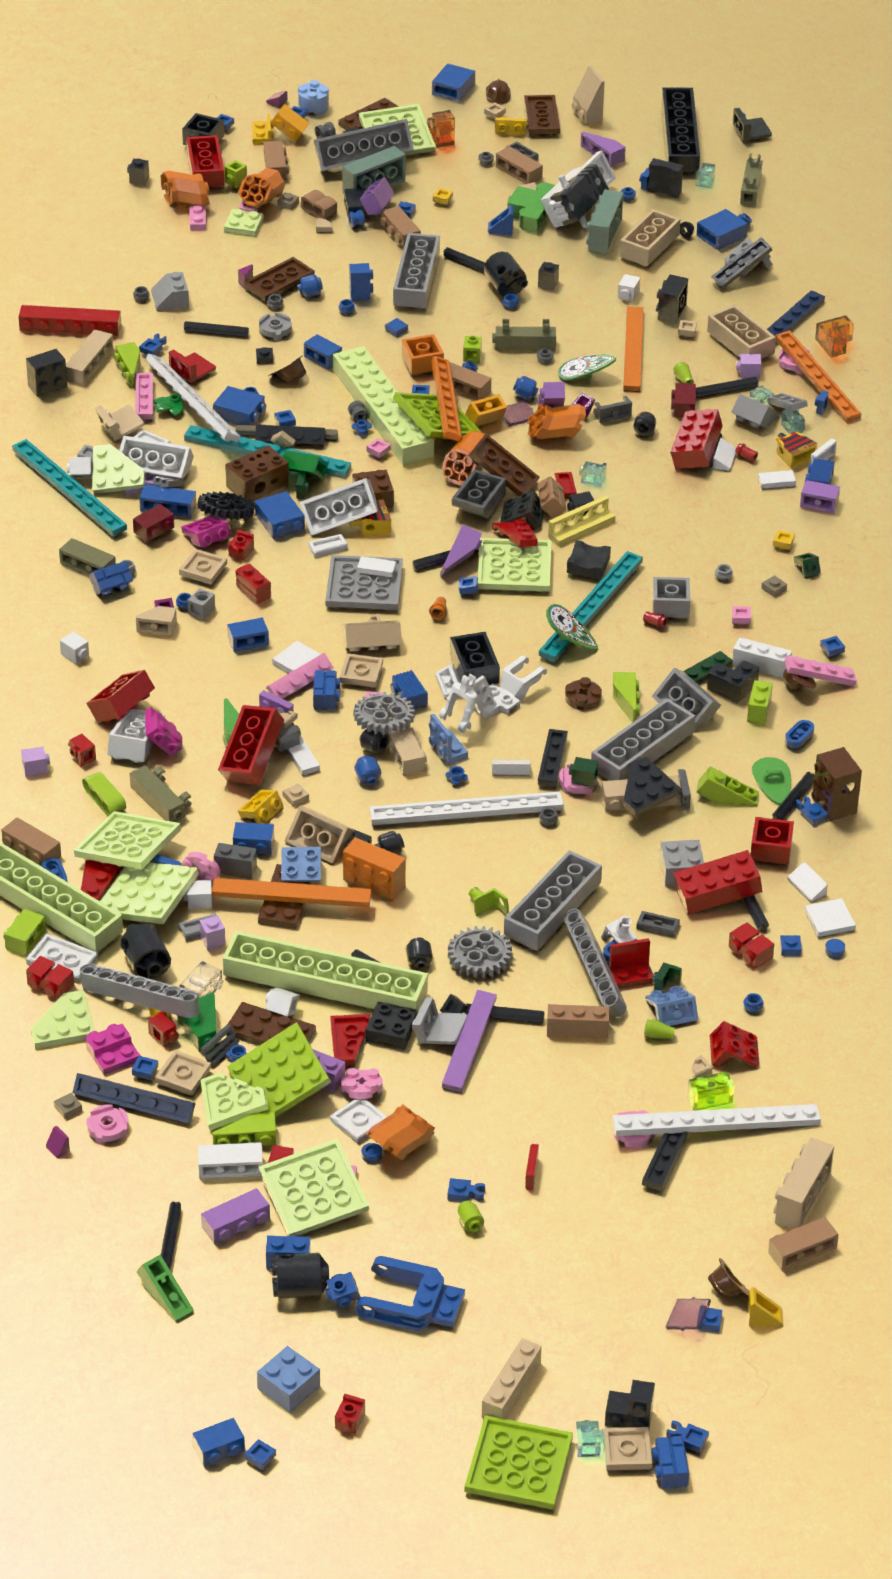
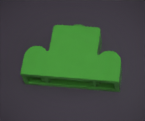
(529, 207)

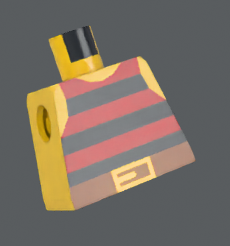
(795, 448)
(375, 523)

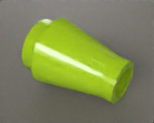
(683, 372)
(657, 1029)

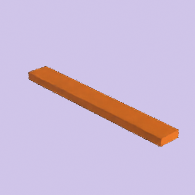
(633, 349)
(818, 376)
(446, 398)
(291, 892)

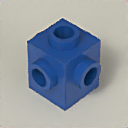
(342, 1289)

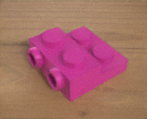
(206, 531)
(163, 732)
(111, 1048)

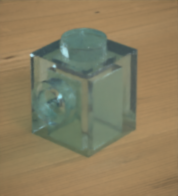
(588, 1438)

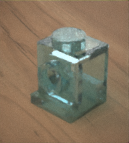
(705, 175)
(793, 421)
(593, 473)

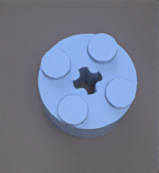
(313, 97)

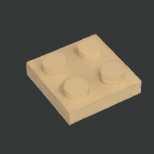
(203, 566)
(361, 670)
(183, 1072)
(627, 1448)

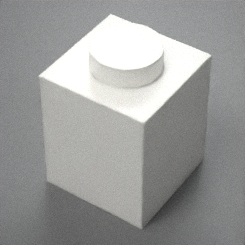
(629, 287)
(80, 467)
(74, 647)
(199, 895)
(282, 1001)

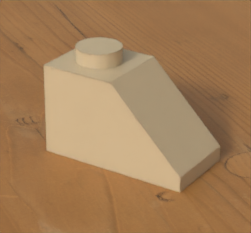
(157, 621)

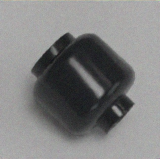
(644, 424)
(373, 742)
(391, 842)
(419, 952)

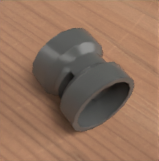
(324, 131)
(358, 411)

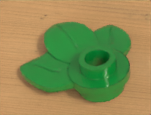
(172, 403)

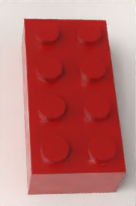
(206, 159)
(696, 439)
(251, 744)
(718, 882)

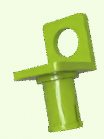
(488, 900)

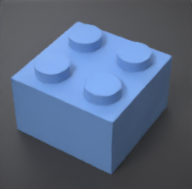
(288, 1378)

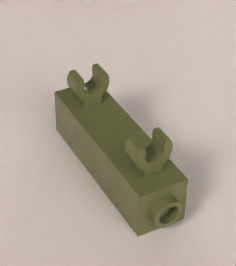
(751, 180)
(524, 337)
(157, 795)

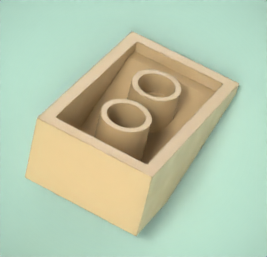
(589, 97)

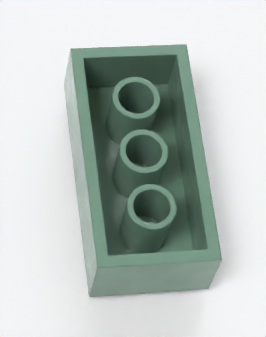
(383, 164)
(605, 221)

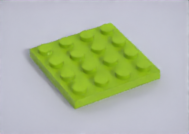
(426, 415)
(283, 1068)
(518, 1462)

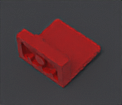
(190, 367)
(631, 963)
(735, 1042)

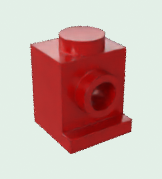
(241, 545)
(82, 749)
(162, 1029)
(350, 1413)

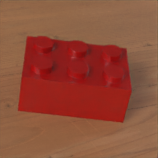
(121, 696)

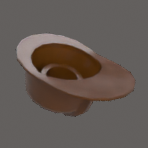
(498, 92)
(292, 372)
(798, 681)
(725, 1282)

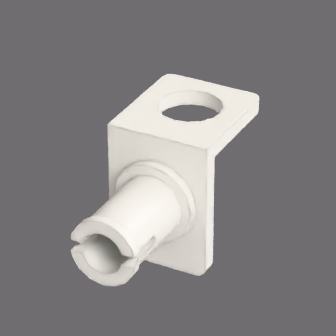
(619, 930)

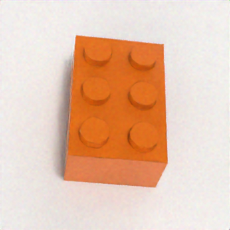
(374, 868)

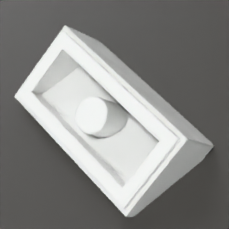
(724, 455)
(446, 678)
(510, 767)
(808, 882)

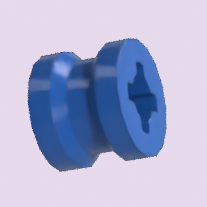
(356, 219)

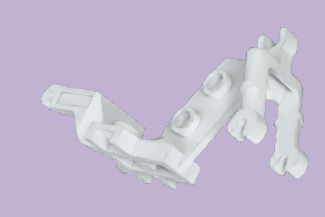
(491, 699)

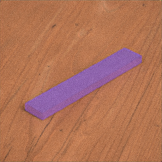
(469, 1041)

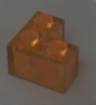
(442, 128)
(834, 335)

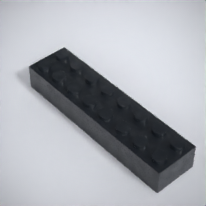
(680, 127)

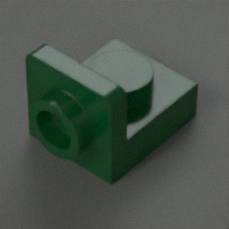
(809, 564)

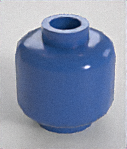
(310, 286)
(525, 388)
(367, 770)

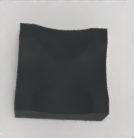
(665, 177)
(588, 560)
(390, 1024)

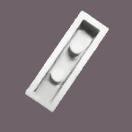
(765, 656)
(229, 1160)

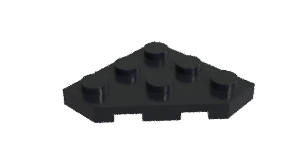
(647, 787)

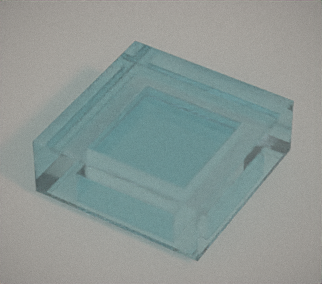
(761, 394)

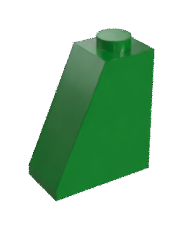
(312, 465)
(202, 1027)

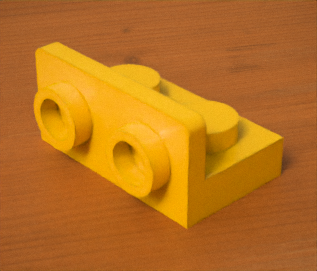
(510, 125)
(262, 131)
(262, 806)

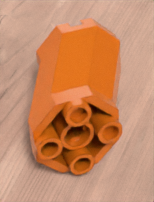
(261, 187)
(184, 189)
(556, 421)
(457, 463)
(401, 1132)

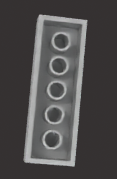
(354, 145)
(416, 270)
(647, 736)
(551, 898)

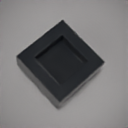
(264, 355)
(453, 1005)

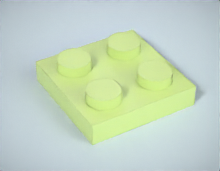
(243, 222)

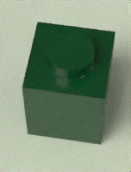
(584, 771)

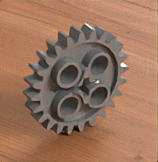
(384, 713)
(479, 951)

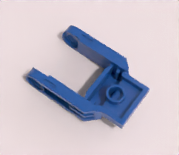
(432, 1302)

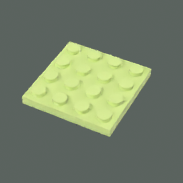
(418, 127)
(513, 567)
(127, 840)
(149, 892)
(313, 1188)

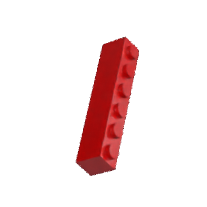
(69, 319)

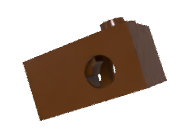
(257, 467)
(831, 775)

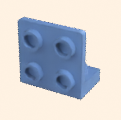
(445, 742)
(300, 864)
(674, 1005)

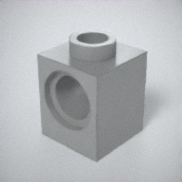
(201, 603)

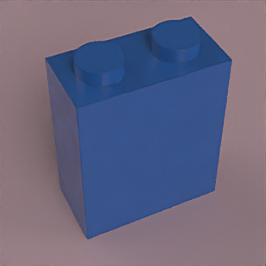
(453, 82)
(721, 229)
(240, 406)
(279, 514)

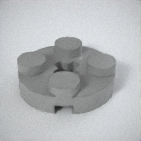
(275, 326)

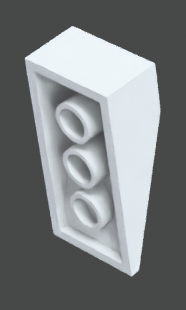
(129, 738)

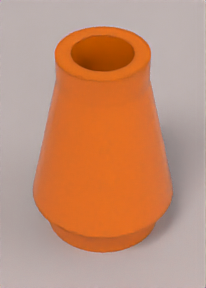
(438, 609)

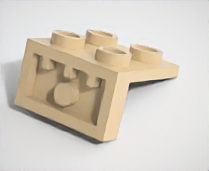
(120, 422)

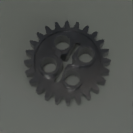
(226, 505)

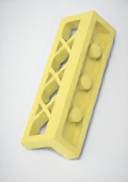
(580, 525)

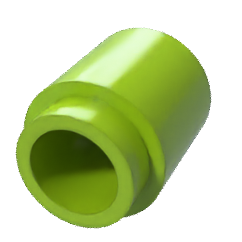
(470, 1216)

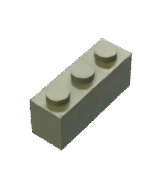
(84, 557)

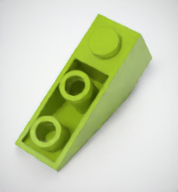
(129, 362)
(625, 693)
(723, 788)
(250, 1129)

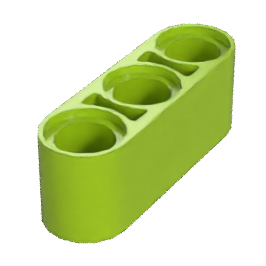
(104, 793)

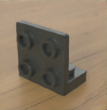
(750, 128)
(523, 506)

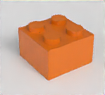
(419, 352)

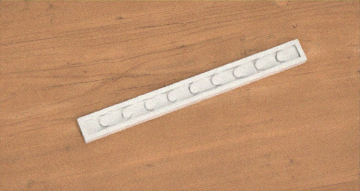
(195, 401)
(465, 808)
(716, 1120)

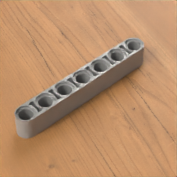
(595, 962)
(140, 990)

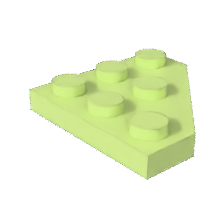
(114, 471)
(64, 1022)
(230, 1100)

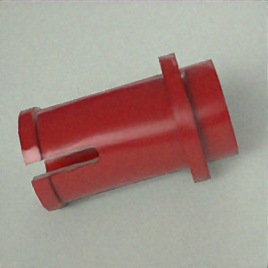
(746, 452)
(658, 620)

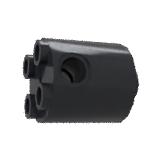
(505, 273)
(145, 951)
(299, 1275)

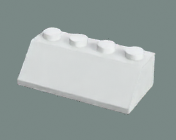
(158, 457)
(339, 506)

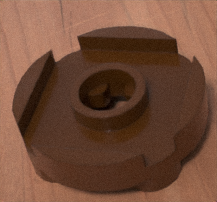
(575, 694)

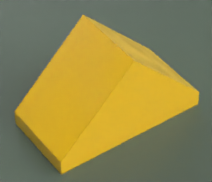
(763, 1310)

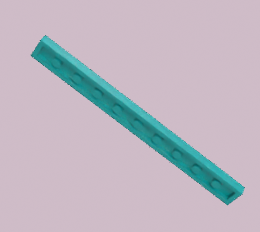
(247, 446)
(69, 487)
(594, 601)

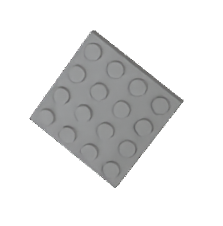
(362, 590)

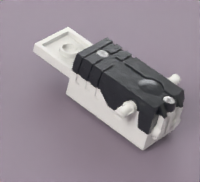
(578, 191)

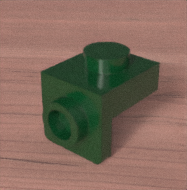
(298, 481)
(666, 973)

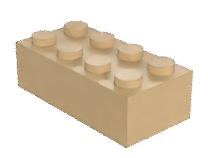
(649, 237)
(740, 332)
(803, 1183)

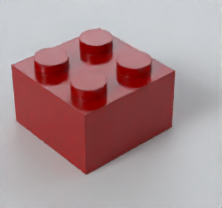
(772, 840)

